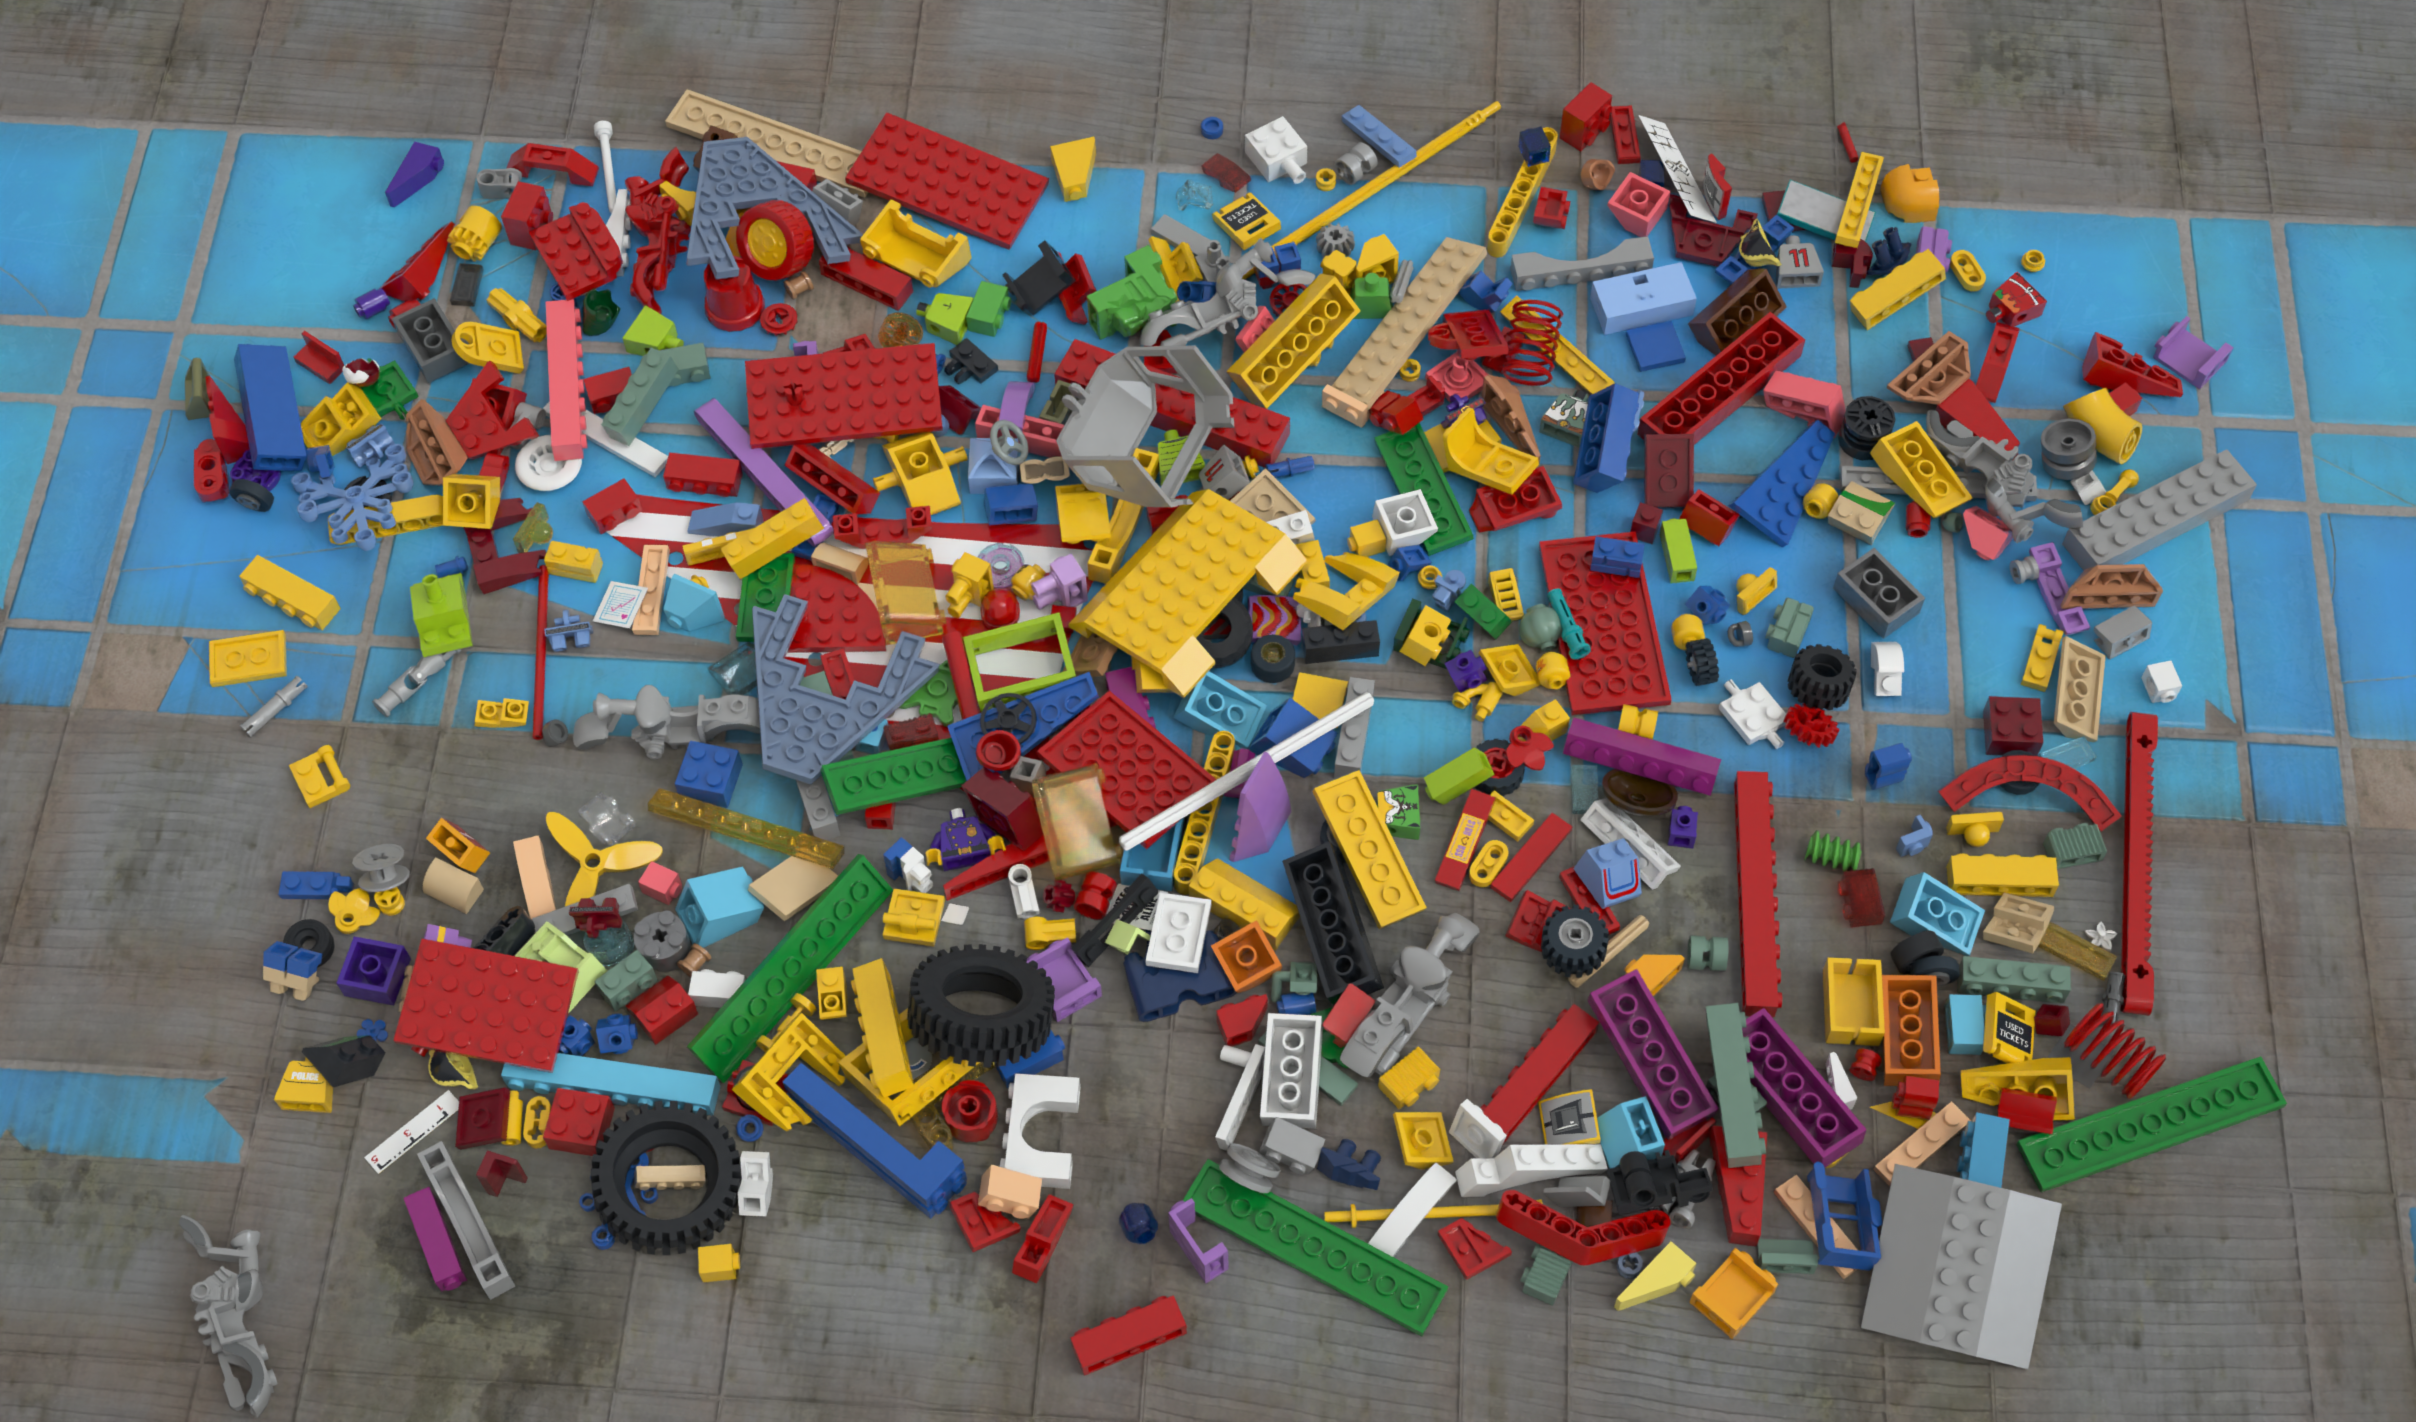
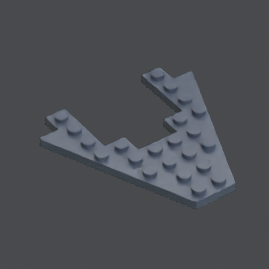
(741, 176)
(812, 728)

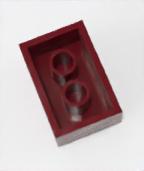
(1004, 808)

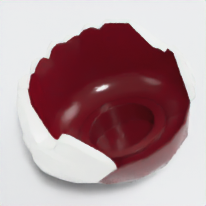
(361, 372)

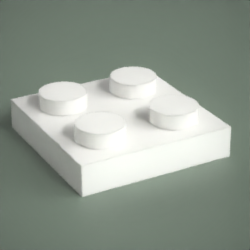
(1477, 1131)

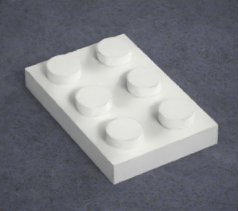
(1178, 932)

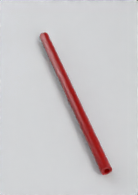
(540, 662)

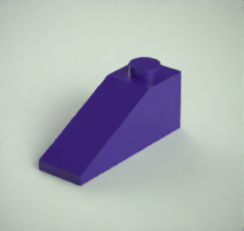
(414, 173)

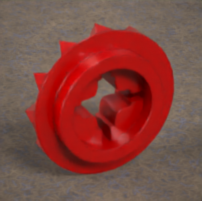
(784, 312)

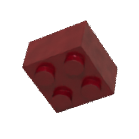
(2012, 725)

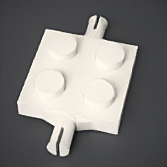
(1753, 713)

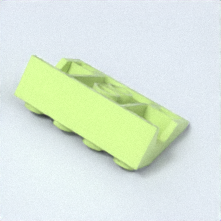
(555, 947)

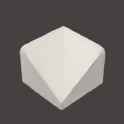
(2088, 487)

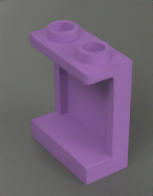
(1070, 978)

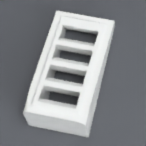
(1839, 1081)

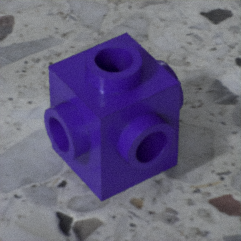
(1467, 671)

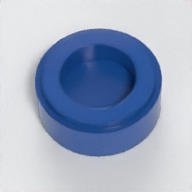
(1212, 128)

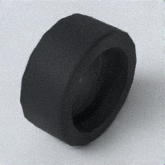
(1915, 948)

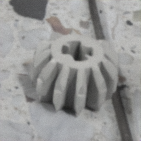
(1334, 239)

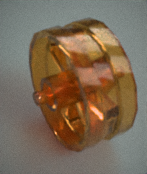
(903, 328)

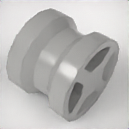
(2024, 569)

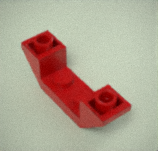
(580, 169)
(1997, 360)
(902, 530)

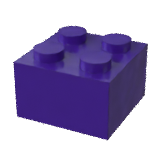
(373, 970)

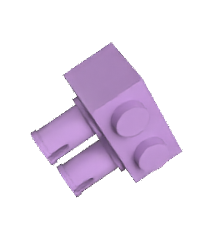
(1063, 584)

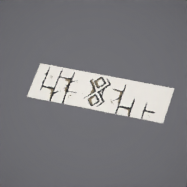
(1677, 169)

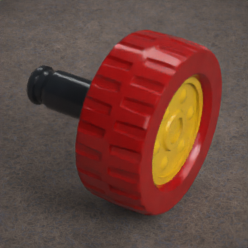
(774, 240)

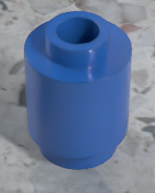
(1296, 1004)

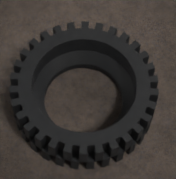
(975, 1035)
(654, 1130)

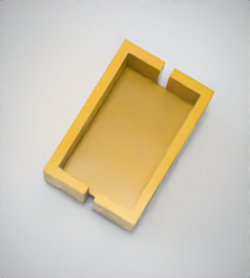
(1853, 1002)

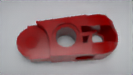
(210, 472)

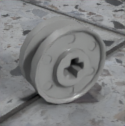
(1249, 1168)

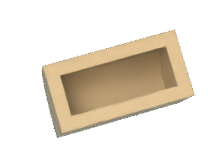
(840, 561)
(451, 885)

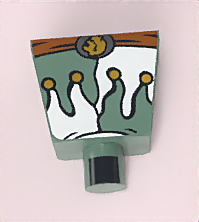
(1566, 418)

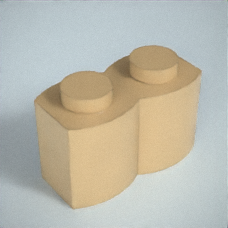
(1035, 470)

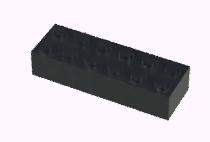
(1332, 921)

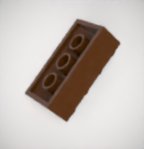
(1737, 310)

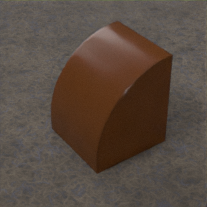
(1594, 1215)

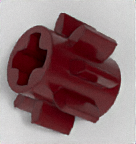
(1059, 896)

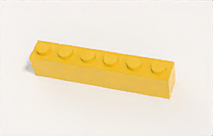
(882, 1028)

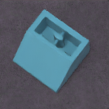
(1629, 1129)

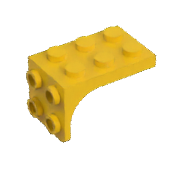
(1482, 459)

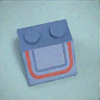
(1610, 873)

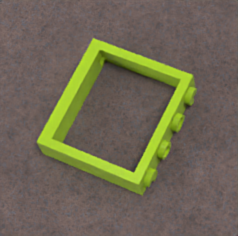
(1014, 635)

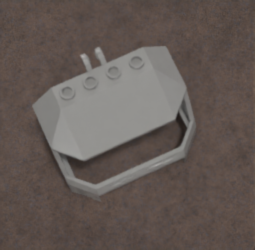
(1118, 411)

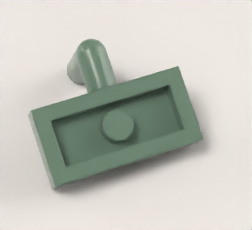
(1301, 978)

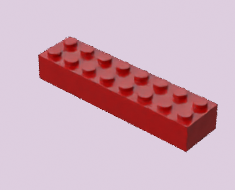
(1725, 381)

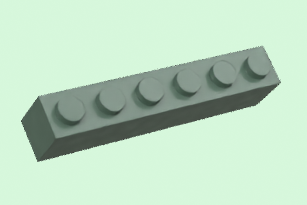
(1733, 1085)

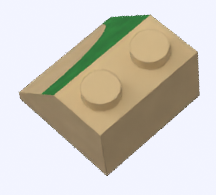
(1860, 512)

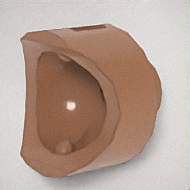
(1597, 174)

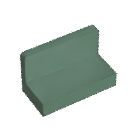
(1786, 1256)

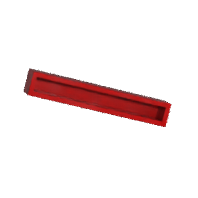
(1541, 1069)

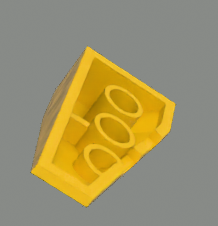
(2037, 1076)

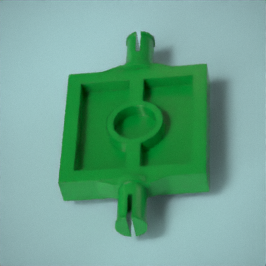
(390, 390)

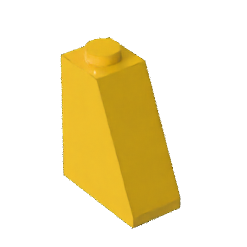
(1074, 166)

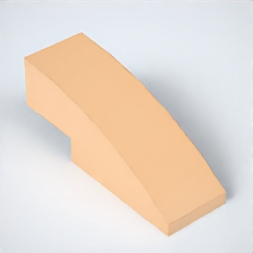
(534, 876)

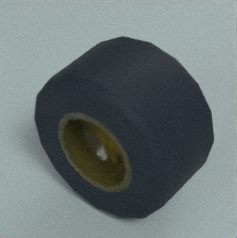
(1272, 658)

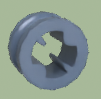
(1628, 1272)

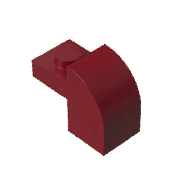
(1855, 259)

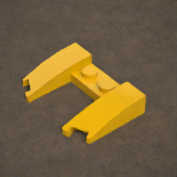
(1341, 610)
(759, 1084)

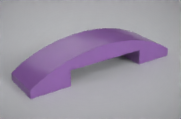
(1016, 401)
(2054, 588)

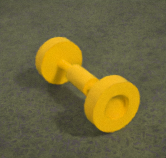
(803, 1005)

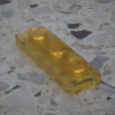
(2077, 951)

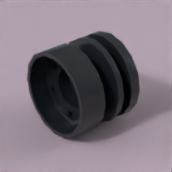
(1863, 425)

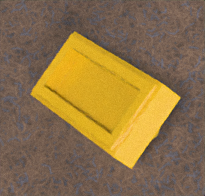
(1754, 589)
(1975, 826)

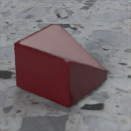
(2052, 1020)

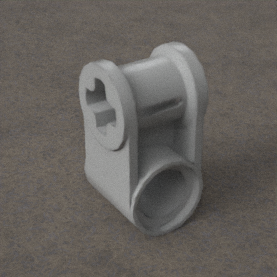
(497, 182)

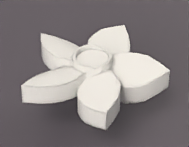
(2101, 936)

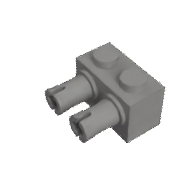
(1212, 261)

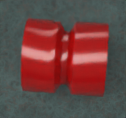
(1095, 897)

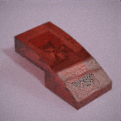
(1227, 172)

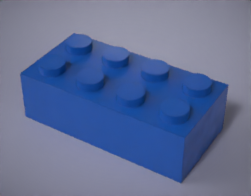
(1606, 438)

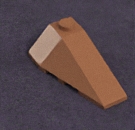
(1507, 410)

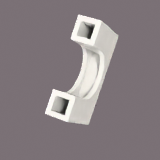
(1029, 1097)

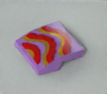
(1275, 616)

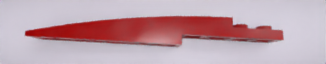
(997, 867)

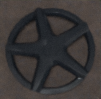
(1009, 718)

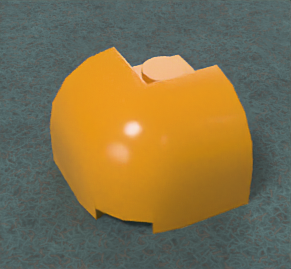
(1911, 194)

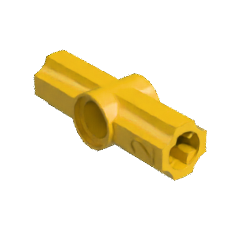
(517, 315)

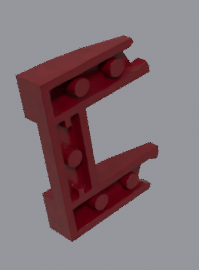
(496, 572)

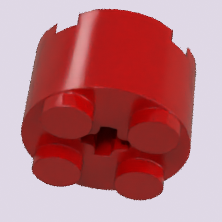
(957, 1106)

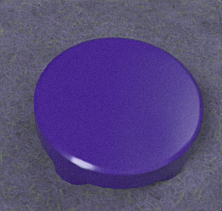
(244, 470)

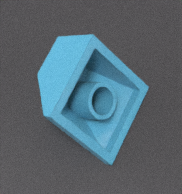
(691, 605)

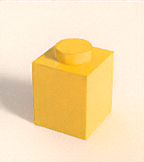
(1367, 539)
(718, 1262)

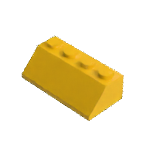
(1244, 900)

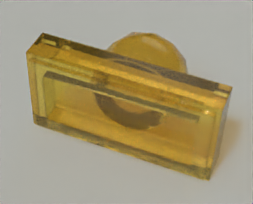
(534, 529)

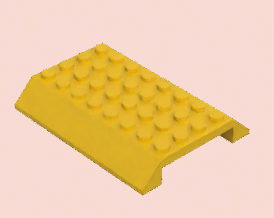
(1183, 583)

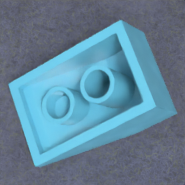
(1220, 706)
(1933, 906)

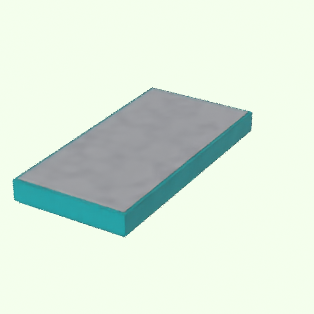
(1816, 210)

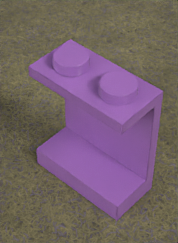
(2189, 355)
(1211, 1262)

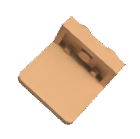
(1345, 406)

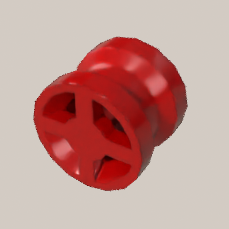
(1865, 1064)

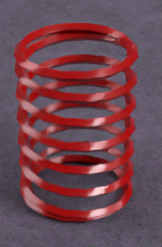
(1537, 366)
(2090, 1023)

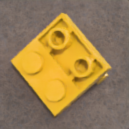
(913, 917)

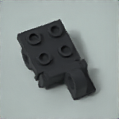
(1654, 1182)

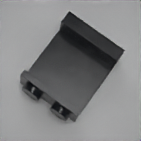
(1041, 281)

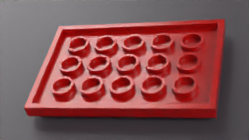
(1139, 763)
(486, 1005)

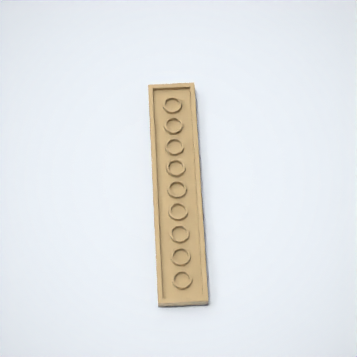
(782, 142)
(1410, 320)

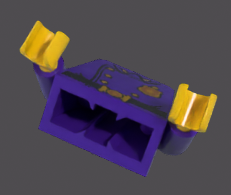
(962, 842)

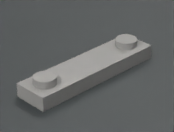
(565, 923)

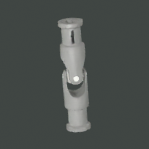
(398, 691)

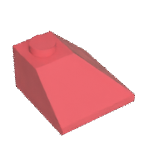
(1986, 533)

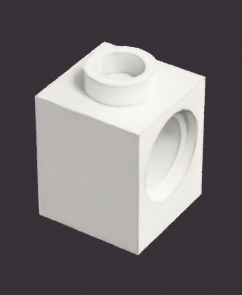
(2161, 682)

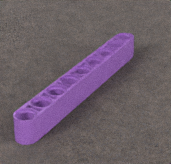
(756, 463)

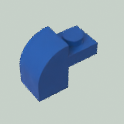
(1483, 293)

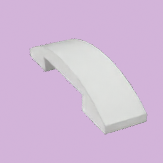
(1412, 1210)

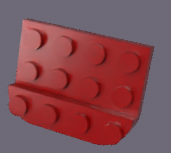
(578, 251)

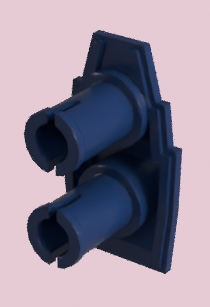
(1889, 258)
(1346, 1170)

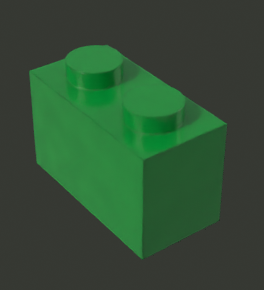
(1483, 611)

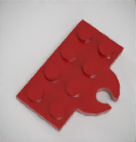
(1470, 333)

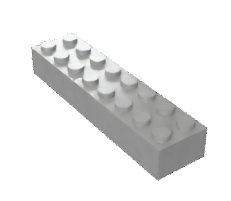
(2161, 512)

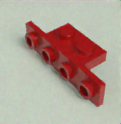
(1077, 293)

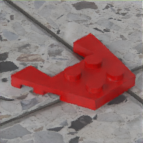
(477, 422)

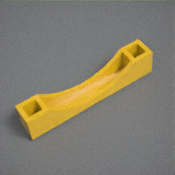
(1109, 553)

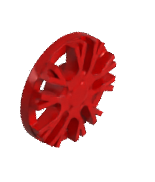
(1286, 299)

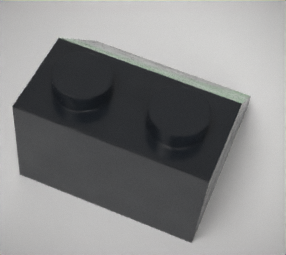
(346, 1058)

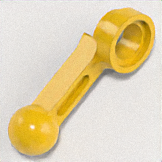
(2127, 479)

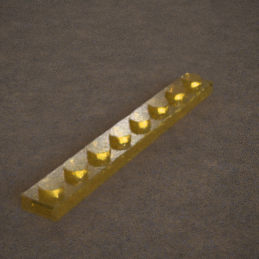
(746, 828)

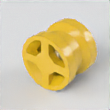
(384, 902)

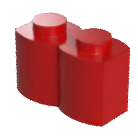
(1916, 1097)

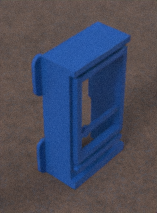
(1868, 1218)

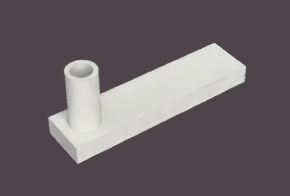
(1244, 1092)

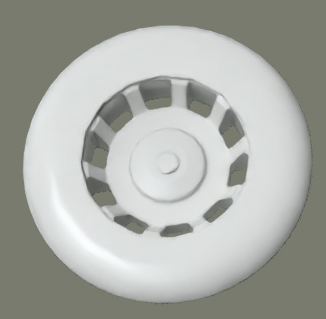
(549, 473)

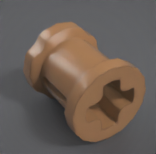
(798, 285)
(694, 959)

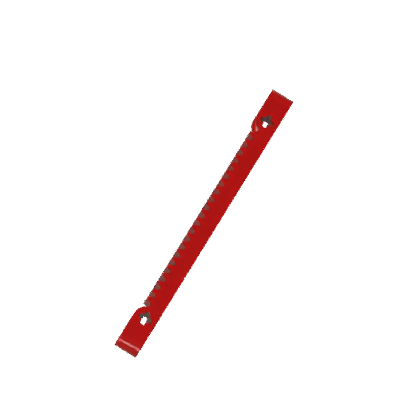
(2139, 981)

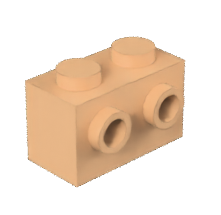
(1010, 1192)

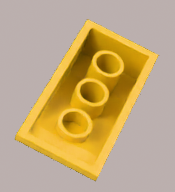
(1920, 470)

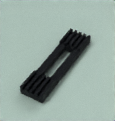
(1140, 894)

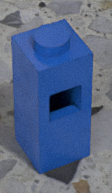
(1046, 1057)

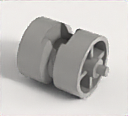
(1356, 163)

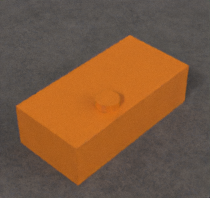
(1910, 1028)

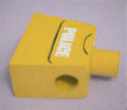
(304, 1089)

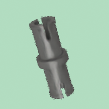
(2113, 995)

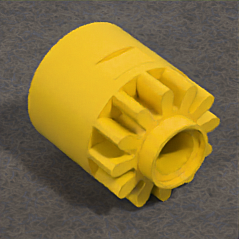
(474, 233)

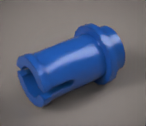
(452, 567)

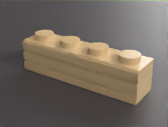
(669, 1176)

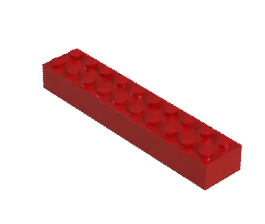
(1255, 430)

